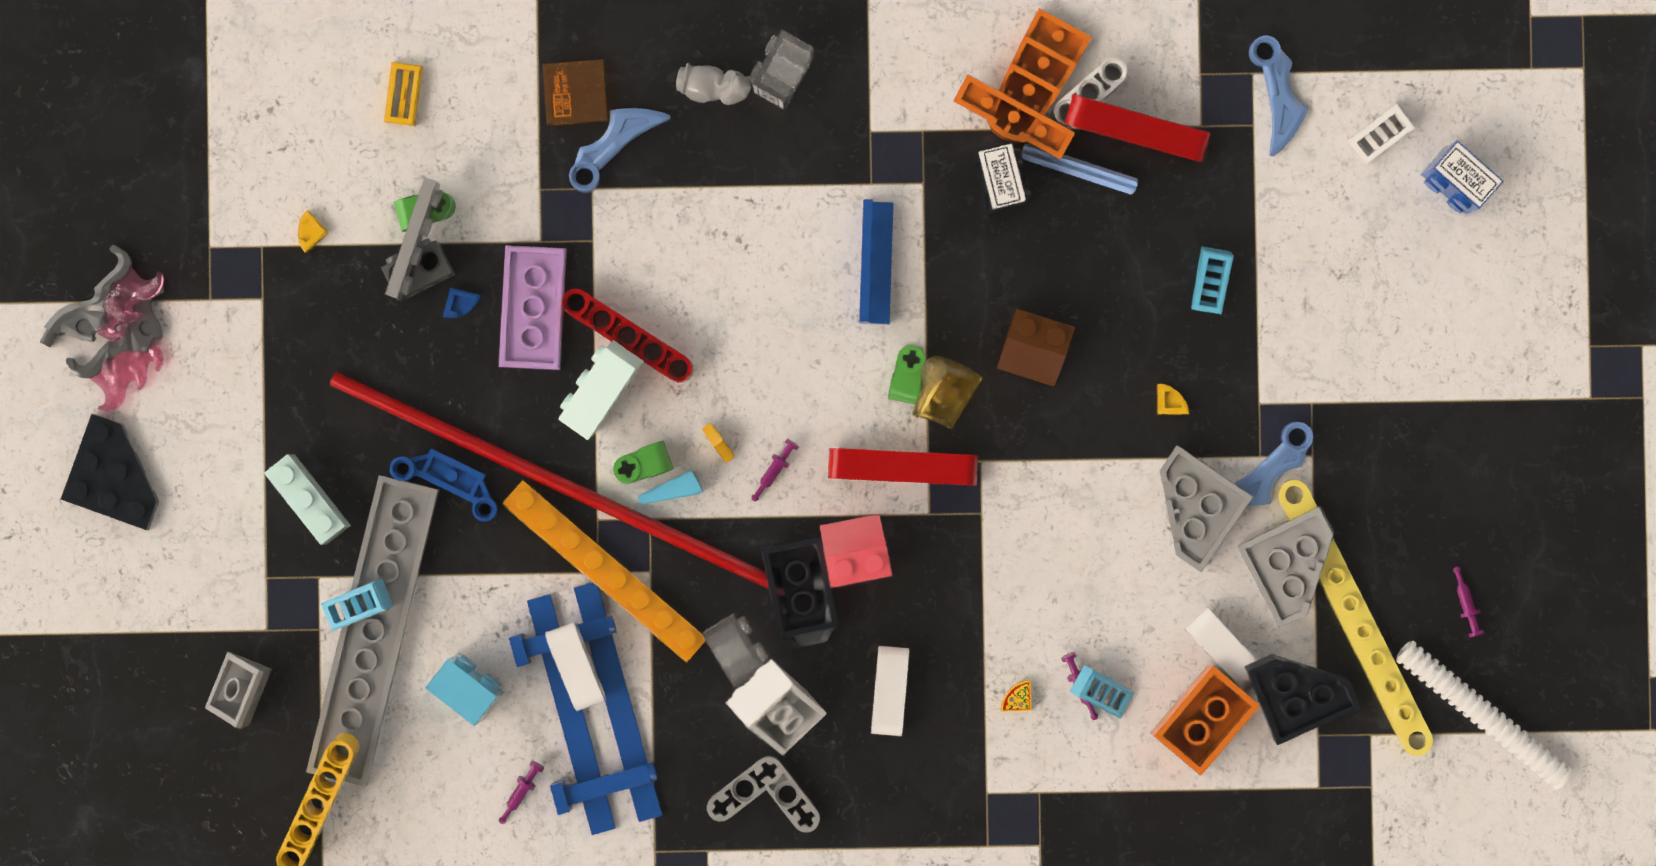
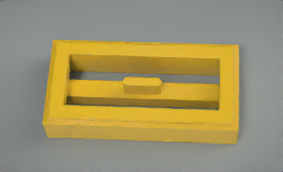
(400, 120)

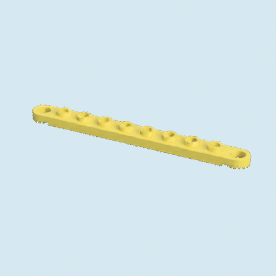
(1364, 635)

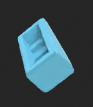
(1203, 266)
(678, 487)
(375, 598)
(1085, 681)

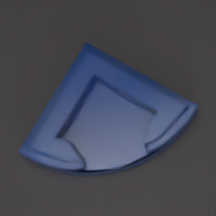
(460, 303)

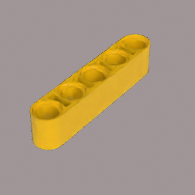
(325, 791)

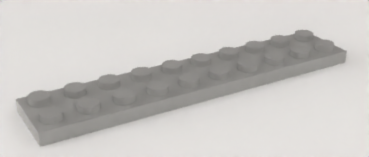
(371, 647)

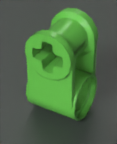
(405, 206)
(907, 381)
(649, 462)

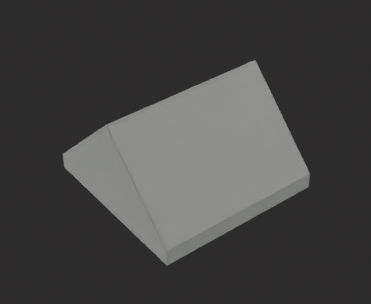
(237, 690)

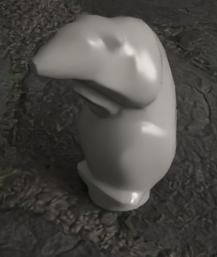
(711, 84)

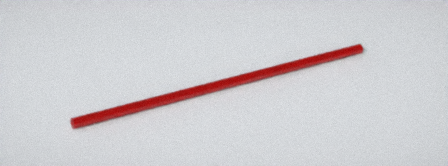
(549, 479)

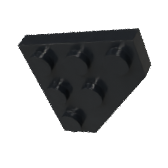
(110, 476)
(1298, 696)

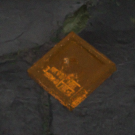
(575, 92)

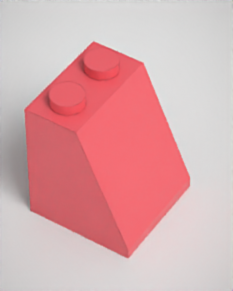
(855, 550)

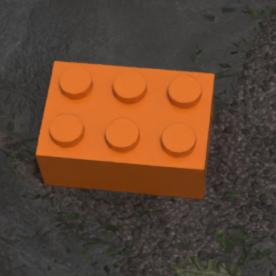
(1205, 719)

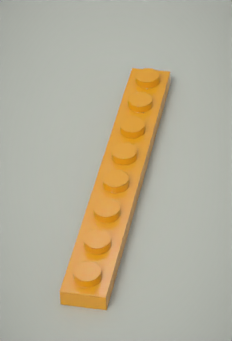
(604, 571)

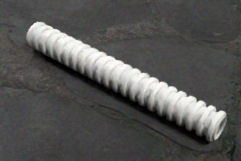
(1484, 715)

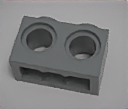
(422, 277)

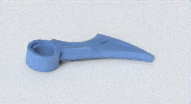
(1285, 108)
(623, 128)
(1284, 458)

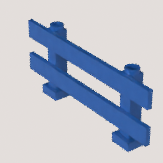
(590, 785)

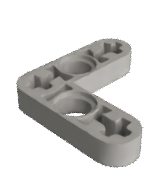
(772, 785)

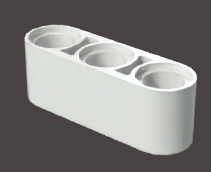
(1098, 81)
(1222, 647)
(575, 666)
(890, 691)

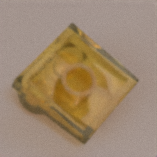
(945, 390)

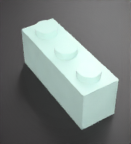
(599, 389)
(307, 499)

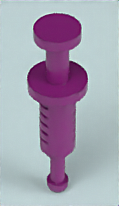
(775, 468)
(1467, 604)
(1069, 658)
(525, 784)

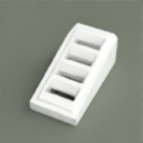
(1365, 132)

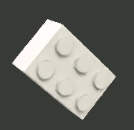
(776, 707)

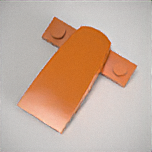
(1030, 86)

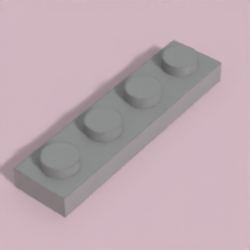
(419, 226)

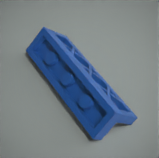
(876, 262)

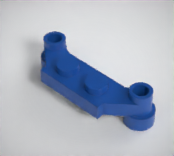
(451, 476)

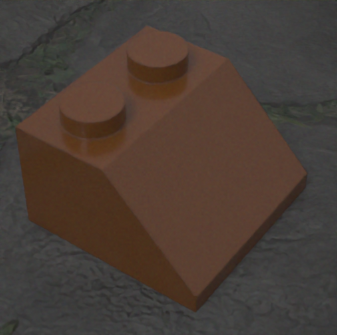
(1035, 347)

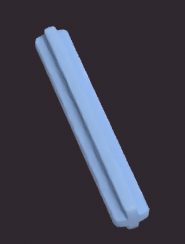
(1080, 169)

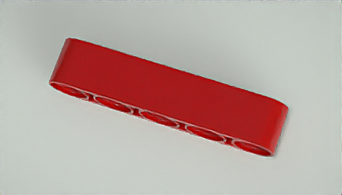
(1137, 128)
(613, 331)
(902, 466)

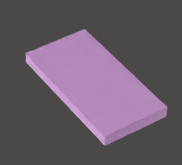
(532, 307)

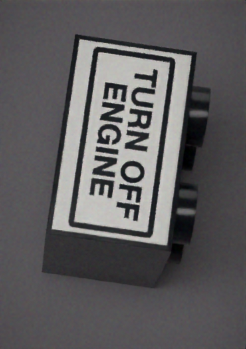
(1001, 178)

